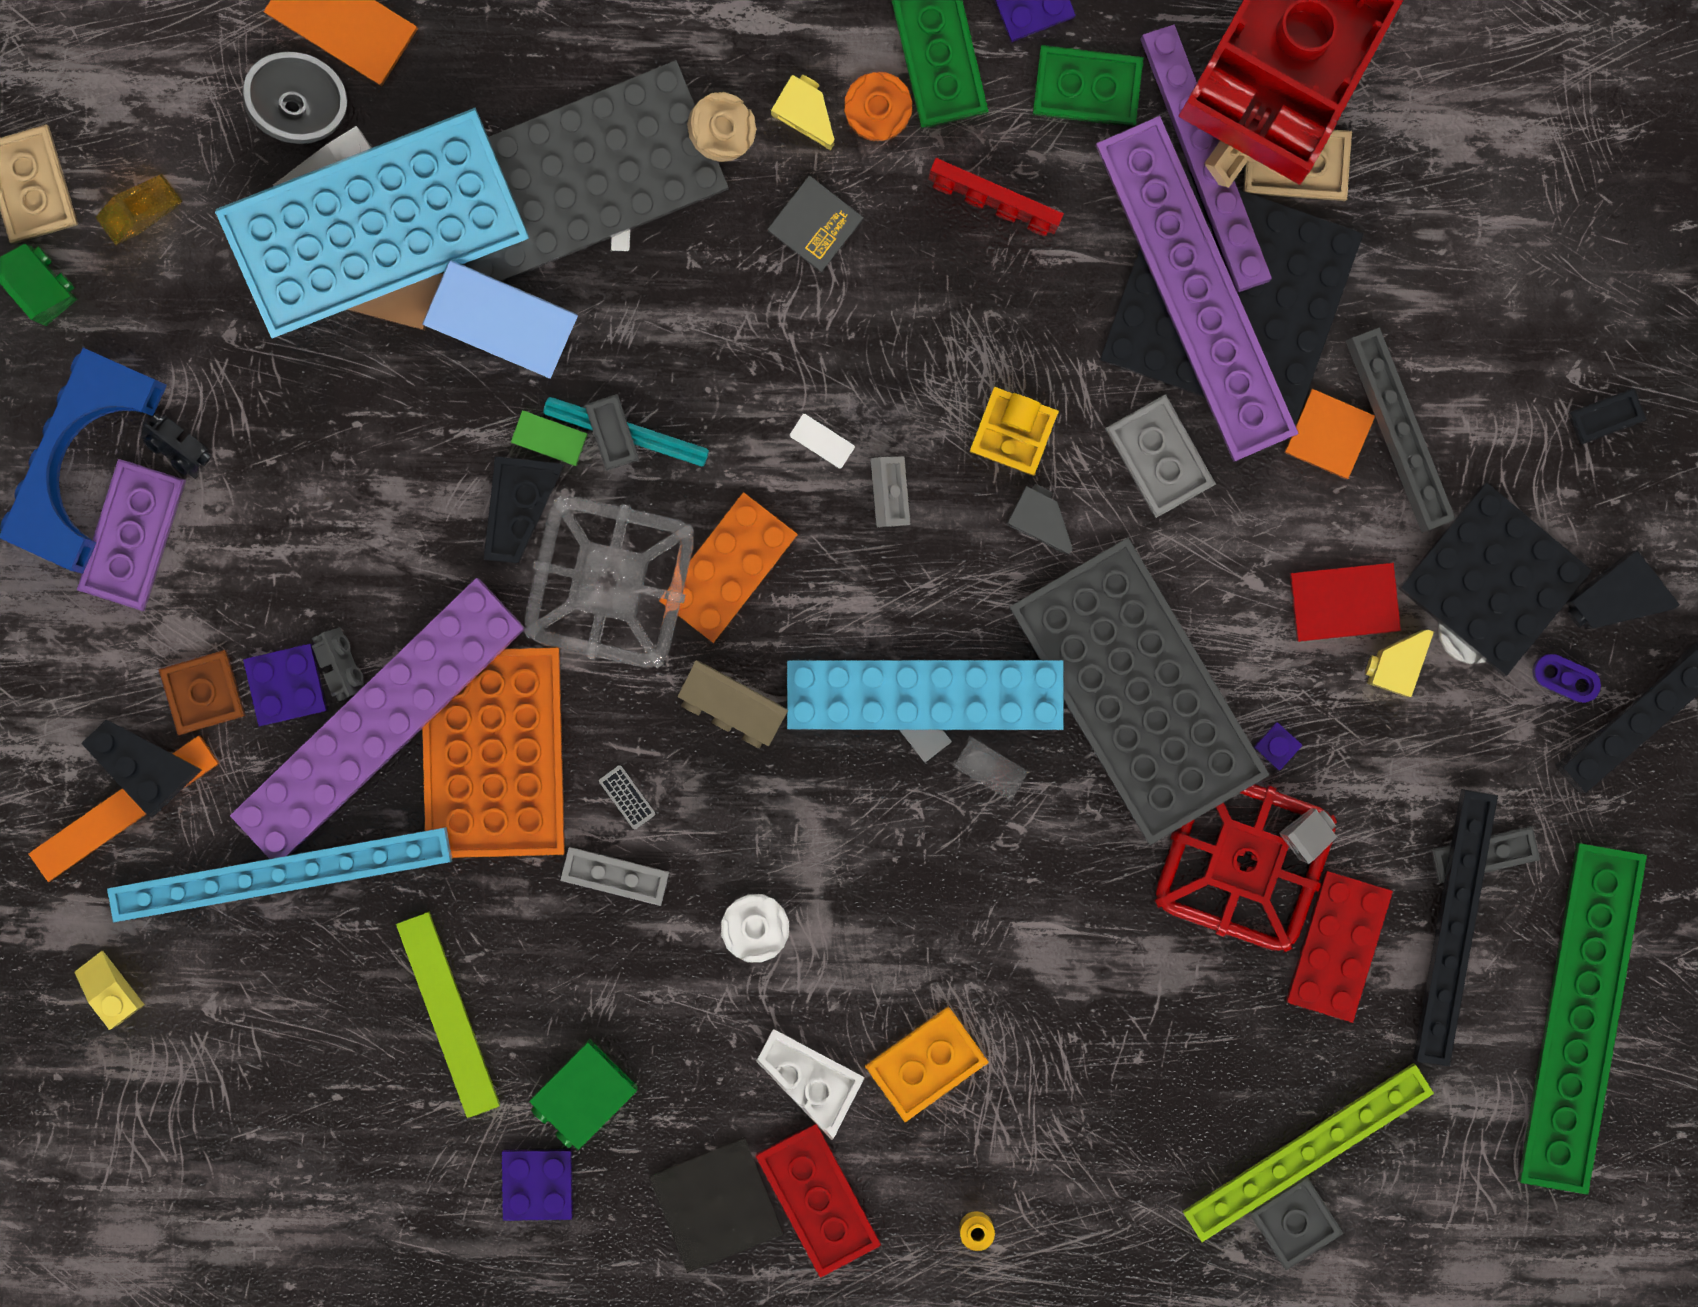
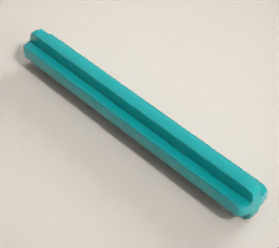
(641, 436)

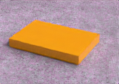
(926, 1064)

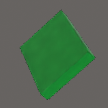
(1088, 86)

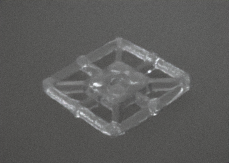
(627, 568)

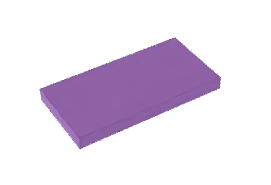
(131, 534)

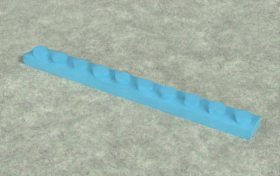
(279, 874)

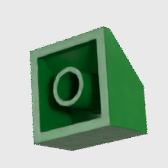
(34, 284)

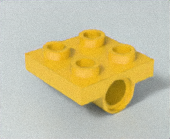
(1014, 431)

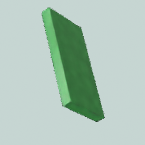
(940, 60)

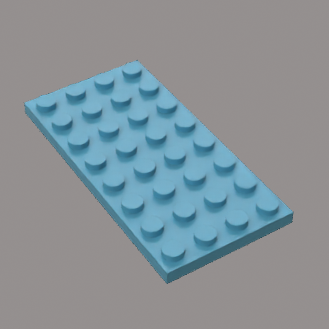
(372, 223)

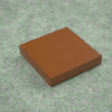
(202, 692)

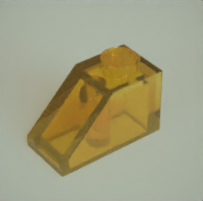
(137, 209)

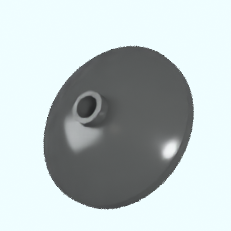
(299, 84)

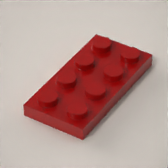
(984, 192)
(1339, 946)
(818, 1200)

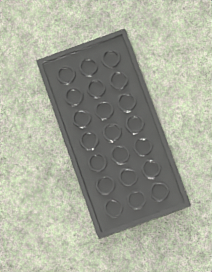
(600, 169)
(1140, 691)

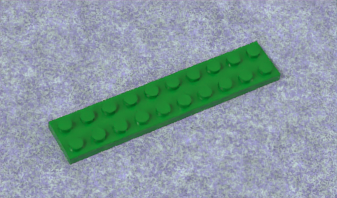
(1582, 1018)

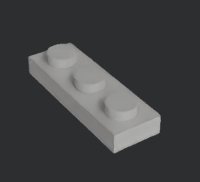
(615, 876)

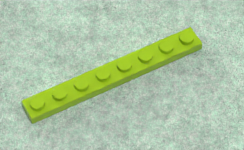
(1308, 1152)

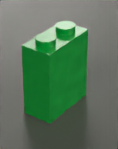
(583, 1095)

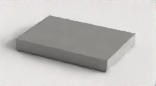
(1160, 456)

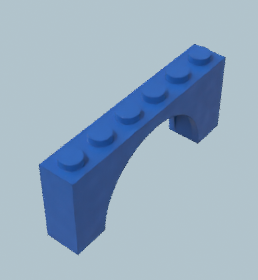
(38, 515)

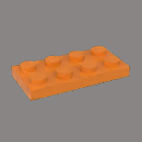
(731, 566)

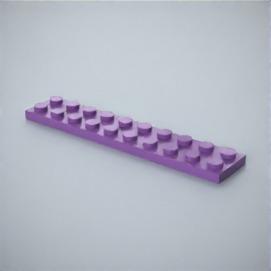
(1196, 288)
(378, 721)

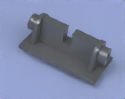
(334, 649)

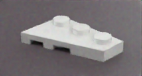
(811, 1080)

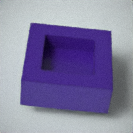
(1277, 746)

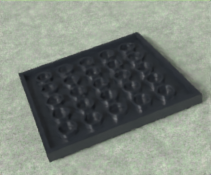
(1288, 313)

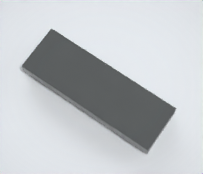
(1504, 851)

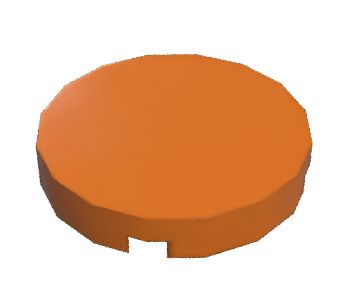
(878, 106)

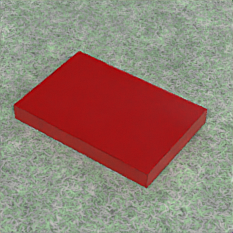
(1345, 602)

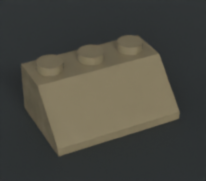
(731, 704)

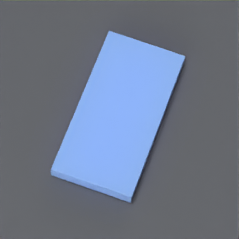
(500, 319)

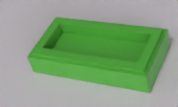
(549, 438)

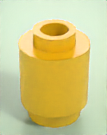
(976, 1220)

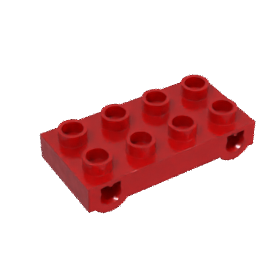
(1287, 77)

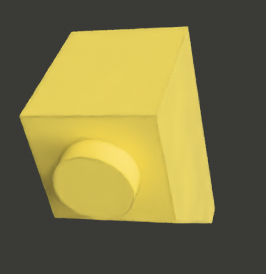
(804, 110)
(1399, 665)
(107, 991)

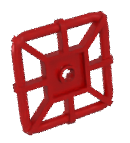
(1254, 883)

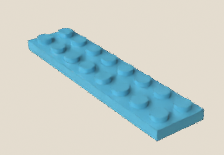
(926, 695)

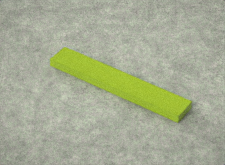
(448, 1014)

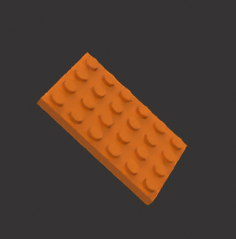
(499, 760)

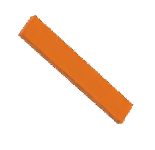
(107, 820)

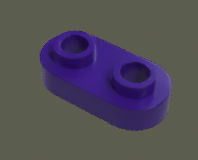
(1566, 677)

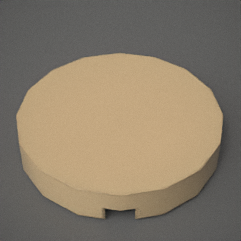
(721, 127)

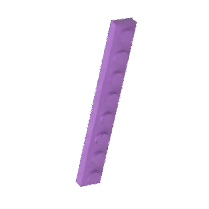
(1220, 202)

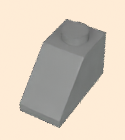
(1309, 835)

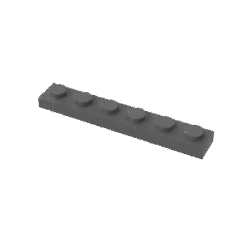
(1400, 430)

